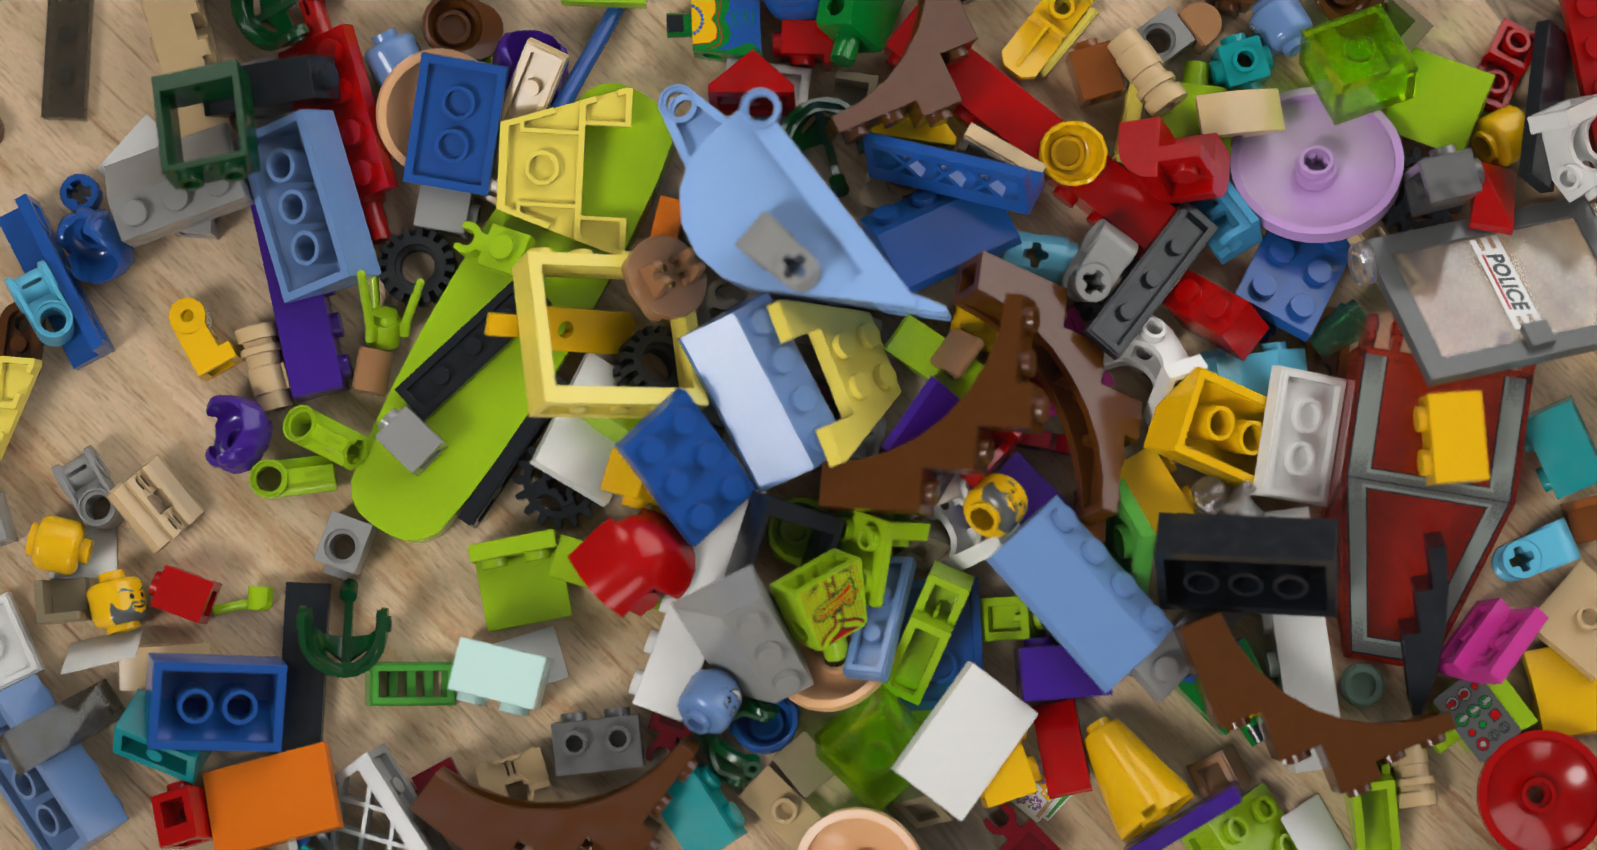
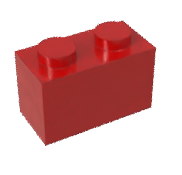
(1215, 315)

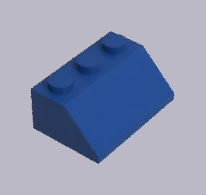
(934, 234)
(215, 702)

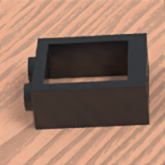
(823, 537)

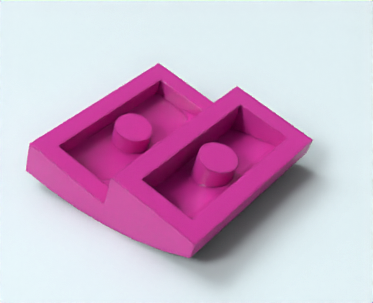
(1490, 641)

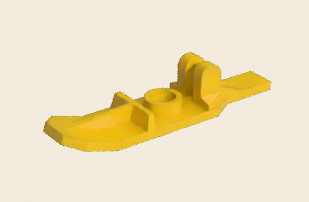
(1040, 37)
(585, 328)

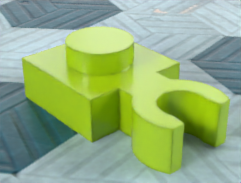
(497, 249)

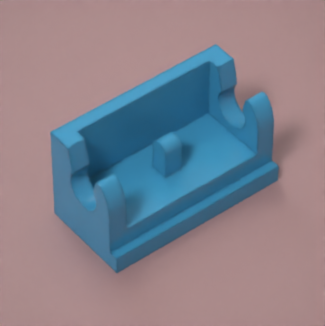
(1237, 224)

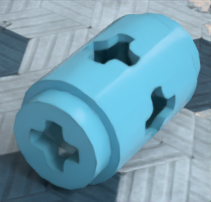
(1052, 249)

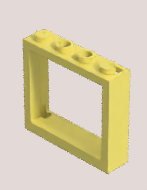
(543, 395)

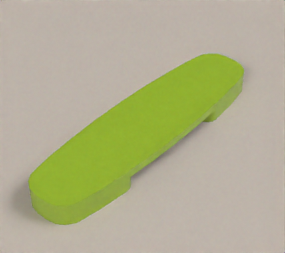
(618, 181)

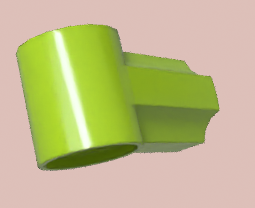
(325, 437)
(299, 476)

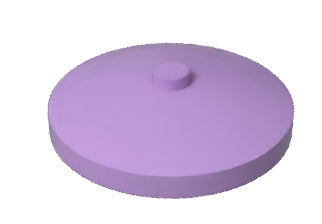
(1319, 176)

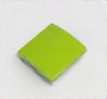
(1444, 102)

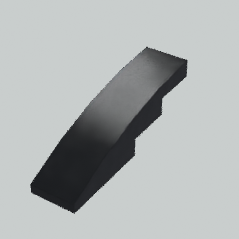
(1424, 634)

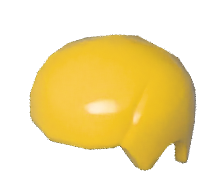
(1073, 153)

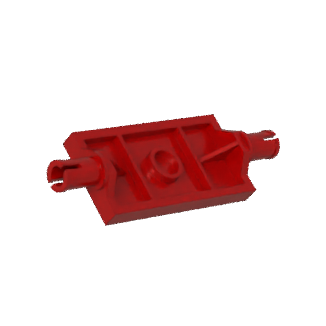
(354, 113)

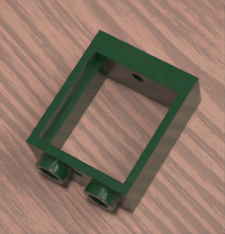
(197, 87)

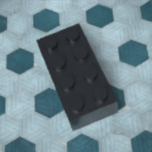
(1248, 564)

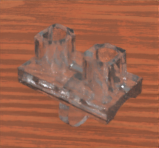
(1211, 497)

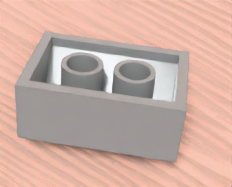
(149, 205)
(746, 636)

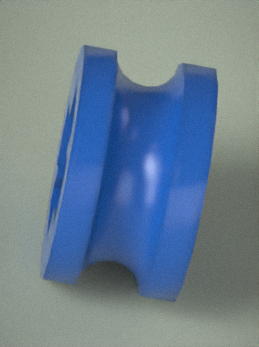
(87, 182)

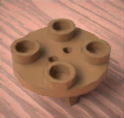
(651, 286)

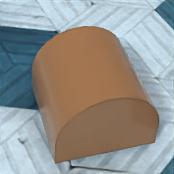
(1203, 23)
(372, 371)

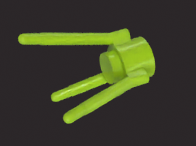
(382, 323)

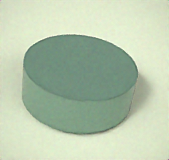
(1361, 685)

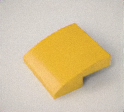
(1561, 694)

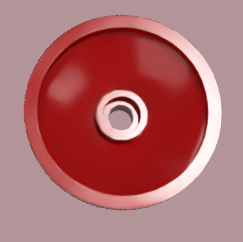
(1568, 786)

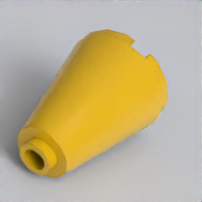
(1132, 778)

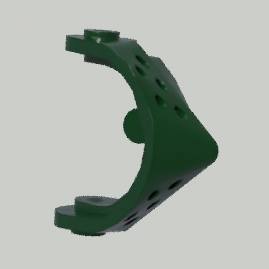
(275, 14)
(816, 136)
(345, 647)
(715, 747)

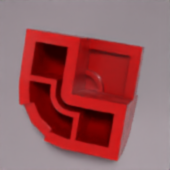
(1171, 166)
(635, 562)

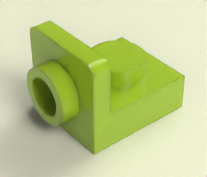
(1008, 620)

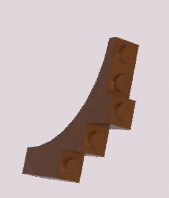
(919, 81)
(1070, 368)
(959, 443)
(1346, 748)
(614, 820)

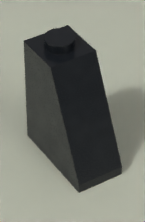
(284, 87)

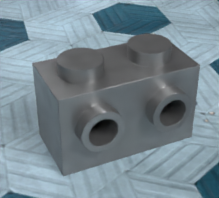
(1442, 180)
(597, 743)

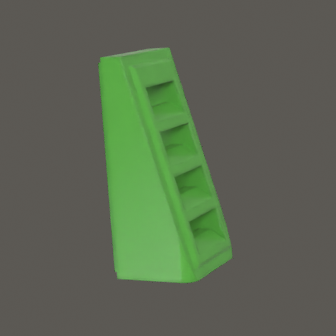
(372, 684)

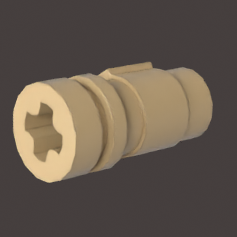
(1145, 71)
(265, 366)
(1413, 779)

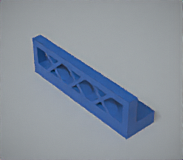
(952, 173)
(34, 241)

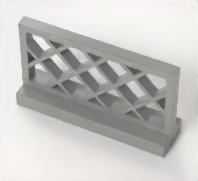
(394, 798)

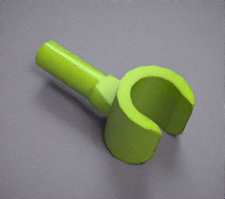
(258, 599)

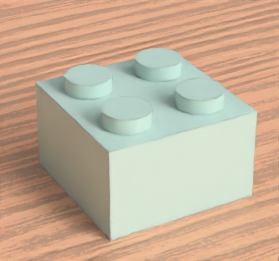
(499, 674)

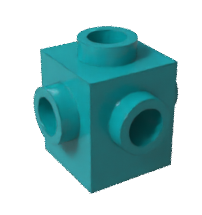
(1229, 74)

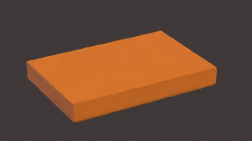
(273, 799)

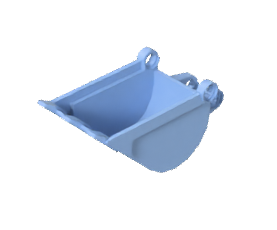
(753, 166)

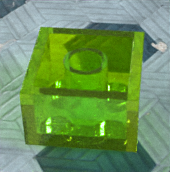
(1358, 64)
(866, 743)

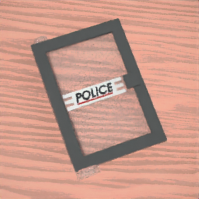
(1489, 298)

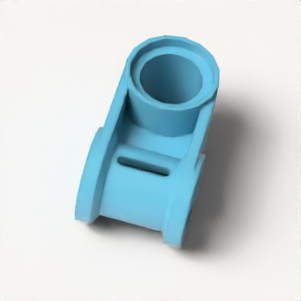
(39, 297)
(1540, 551)

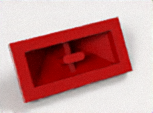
(749, 73)
(1495, 205)

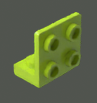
(871, 539)
(517, 582)
(1247, 826)

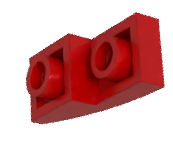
(1508, 59)
(1062, 749)

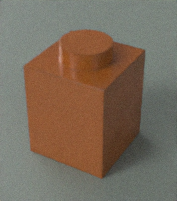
(1094, 73)

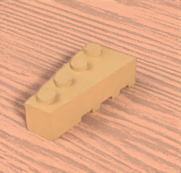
(183, 41)

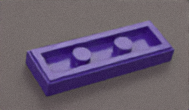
(1189, 819)

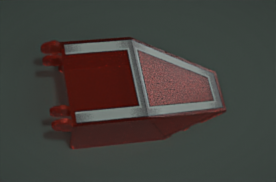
(1386, 502)

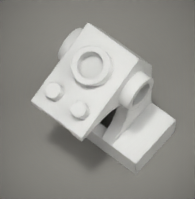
(1568, 145)
(1164, 363)
(966, 544)

